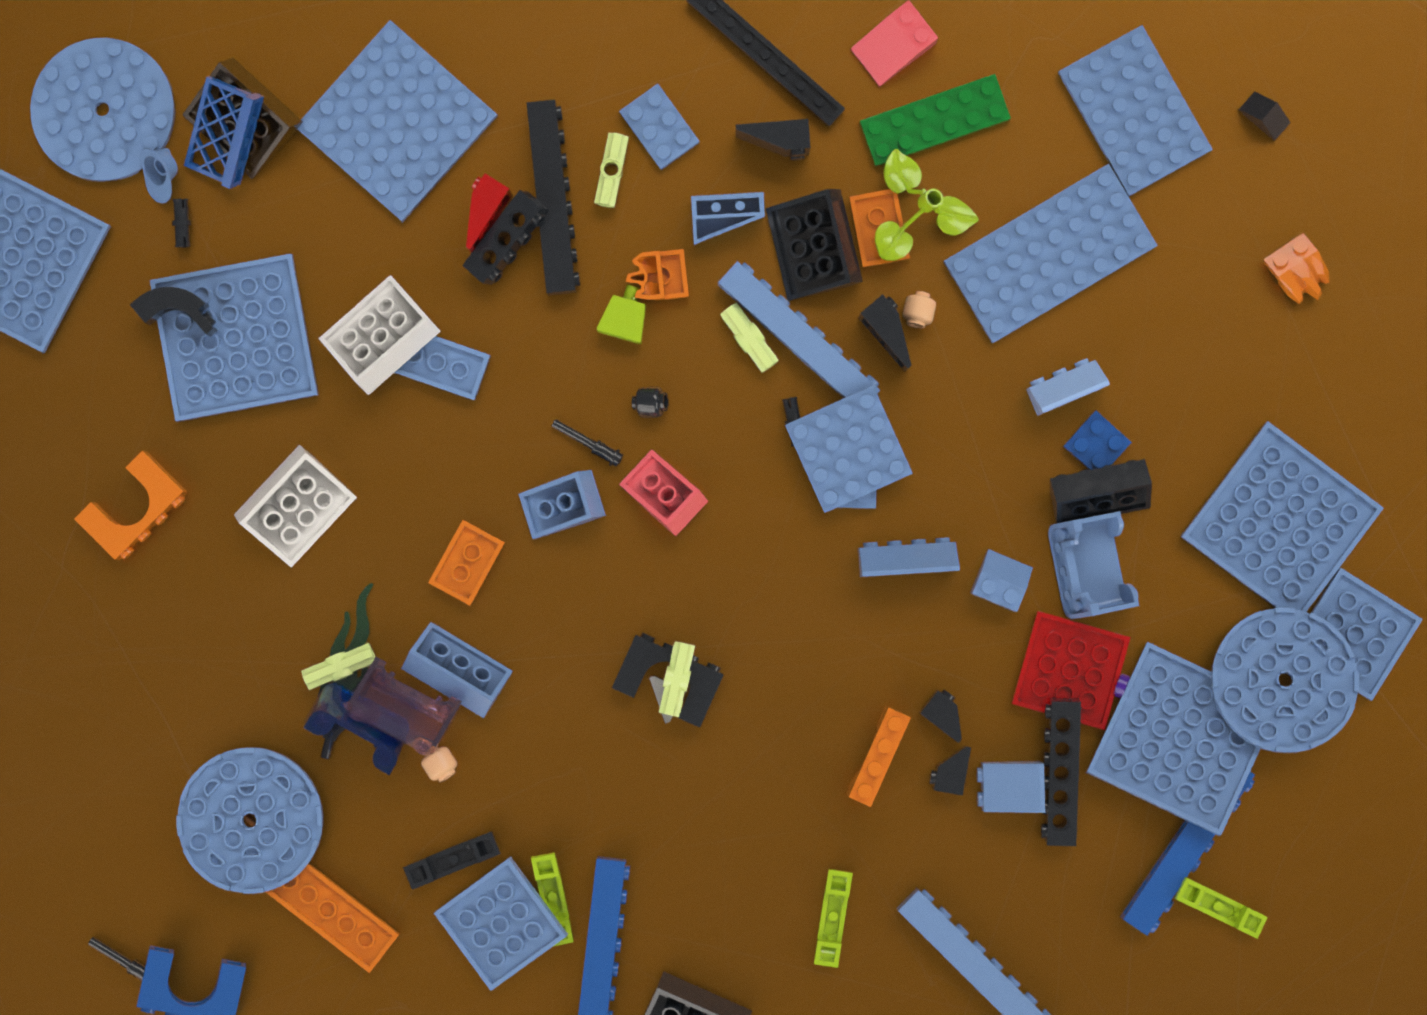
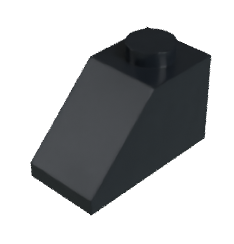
(943, 713)
(951, 772)

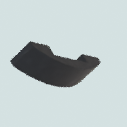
(451, 860)

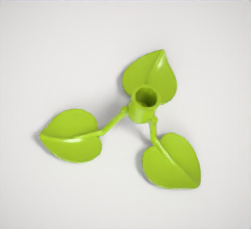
(953, 216)

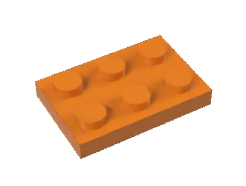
(868, 213)
(466, 562)

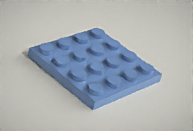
(848, 449)
(1370, 624)
(500, 923)

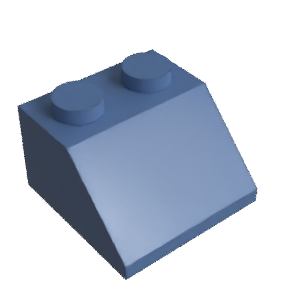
(1002, 580)

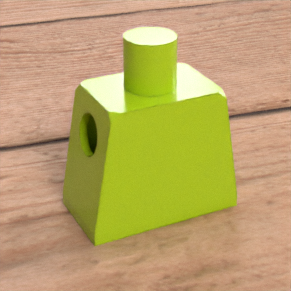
(624, 317)

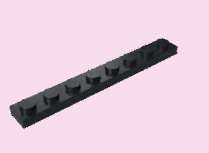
(770, 59)

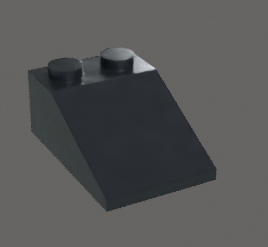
(784, 138)
(885, 325)

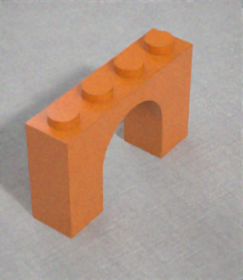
(163, 495)
(888, 735)

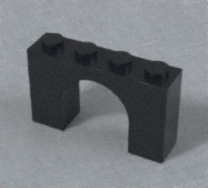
(645, 653)

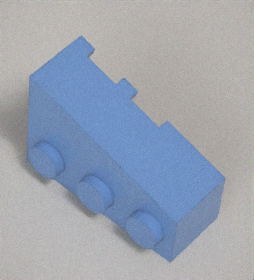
(724, 212)

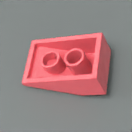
(894, 43)
(664, 492)

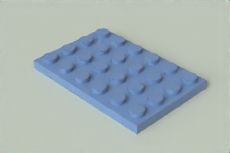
(1135, 110)

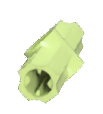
(613, 155)
(749, 337)
(338, 666)
(676, 679)

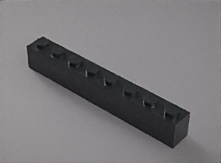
(551, 192)

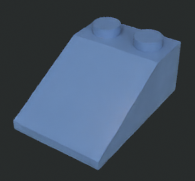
(562, 504)

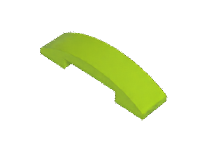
(552, 890)
(1221, 907)
(832, 918)

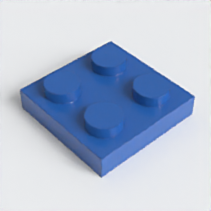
(1097, 442)

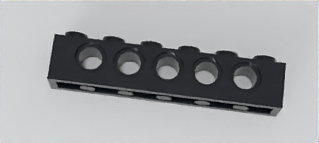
(1065, 833)

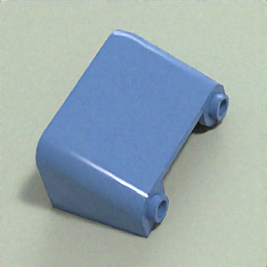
(1090, 566)

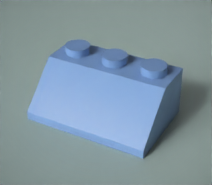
(1066, 386)

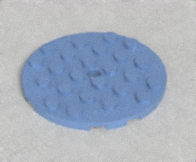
(93, 75)
(1249, 686)
(214, 813)

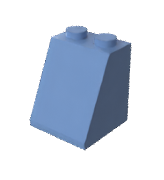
(1011, 787)

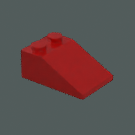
(486, 206)

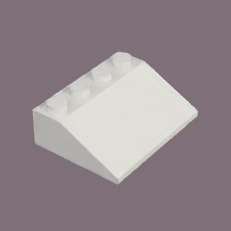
(379, 335)
(294, 506)

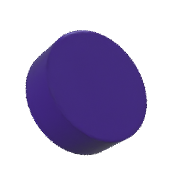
(1121, 685)

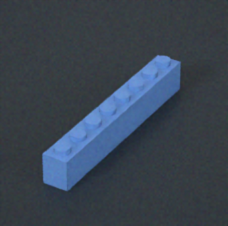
(794, 332)
(967, 956)

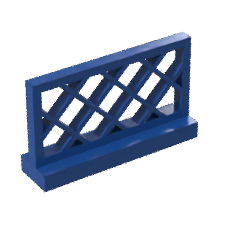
(239, 143)

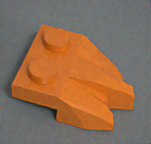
(1298, 268)
(660, 275)

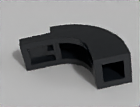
(165, 299)

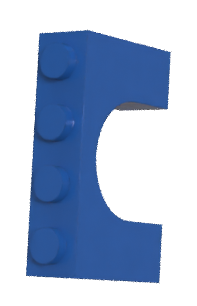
(157, 995)

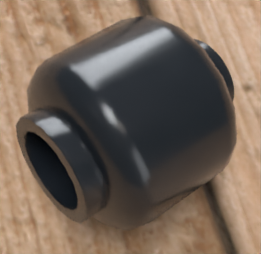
(650, 402)

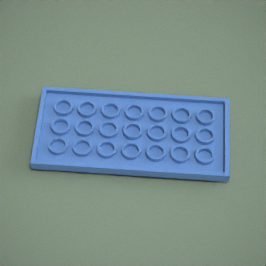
(1050, 253)

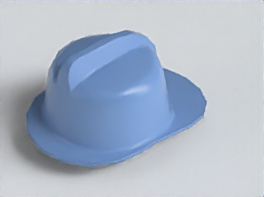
(158, 171)

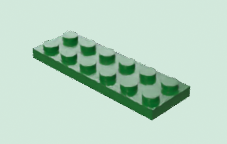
(935, 119)

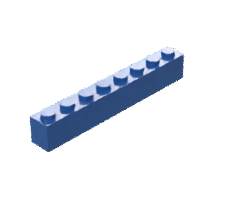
(1169, 872)
(602, 936)

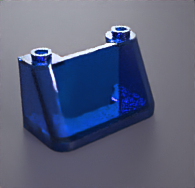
(332, 708)

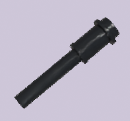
(598, 448)
(133, 967)

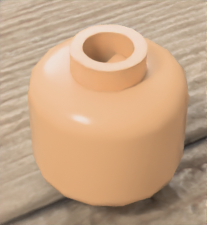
(919, 309)
(439, 764)

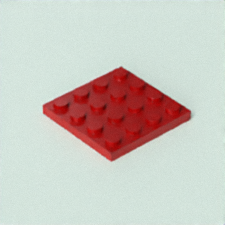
(1071, 662)

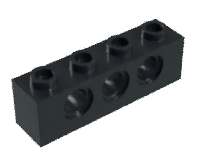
(479, 260)

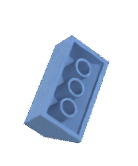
(908, 559)
(456, 669)

